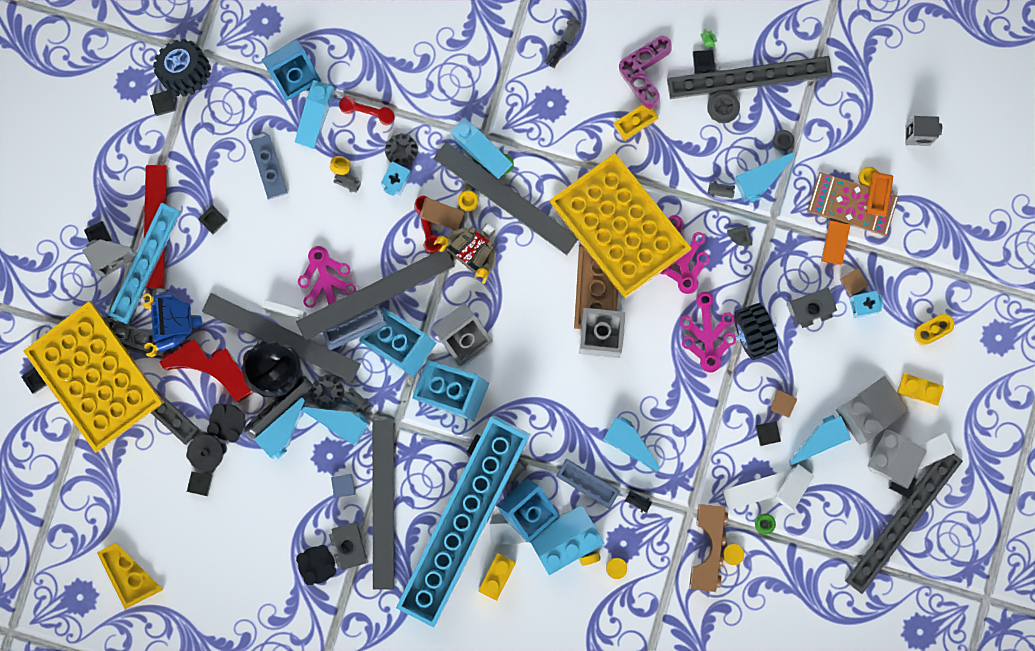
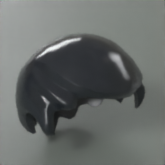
(271, 368)

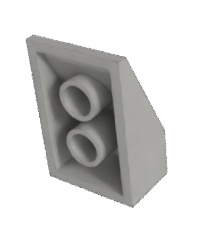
(872, 410)

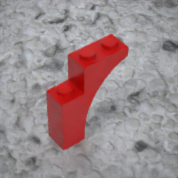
(220, 366)

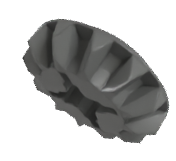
(727, 99)
(403, 140)
(336, 393)

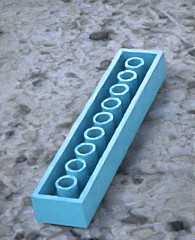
(463, 521)

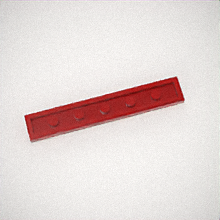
(155, 194)

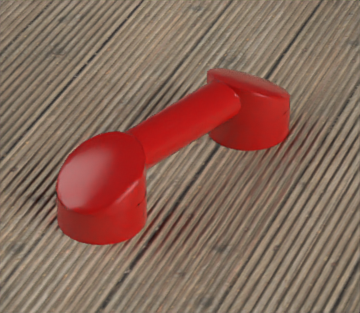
(385, 114)
(430, 238)

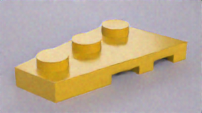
(126, 576)

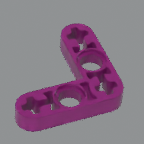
(638, 67)

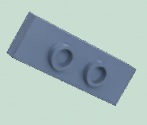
(268, 167)
(355, 327)
(587, 483)

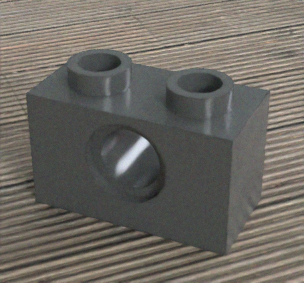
(922, 130)
(821, 299)
(357, 555)

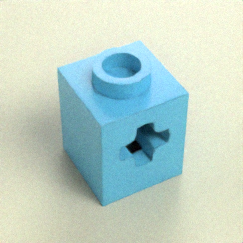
(395, 170)
(858, 307)

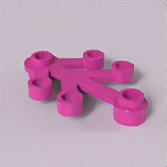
(685, 260)
(325, 279)
(708, 335)

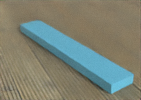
(144, 263)

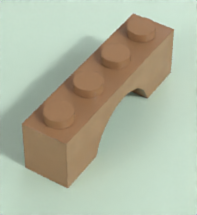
(705, 575)

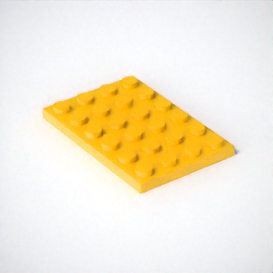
(620, 225)
(93, 376)

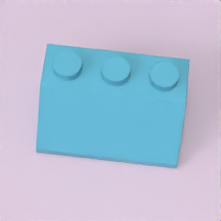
(566, 540)

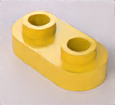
(933, 330)

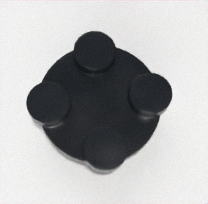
(226, 422)
(205, 452)
(316, 564)

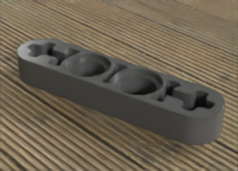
(131, 333)
(277, 408)

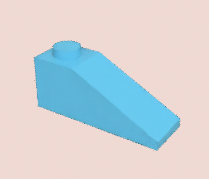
(314, 114)
(480, 148)
(756, 181)
(344, 424)
(279, 434)
(824, 437)
(627, 440)

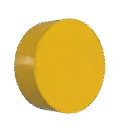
(340, 165)
(865, 176)
(468, 201)
(733, 554)
(590, 558)
(616, 568)

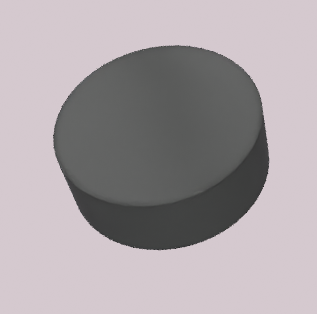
(783, 140)

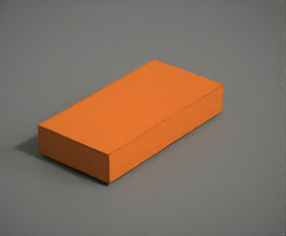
(879, 194)
(835, 243)

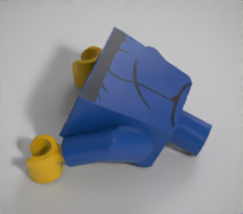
(170, 321)

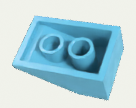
(400, 343)
(451, 390)

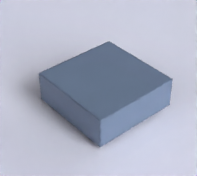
(343, 485)

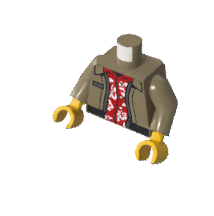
(471, 249)

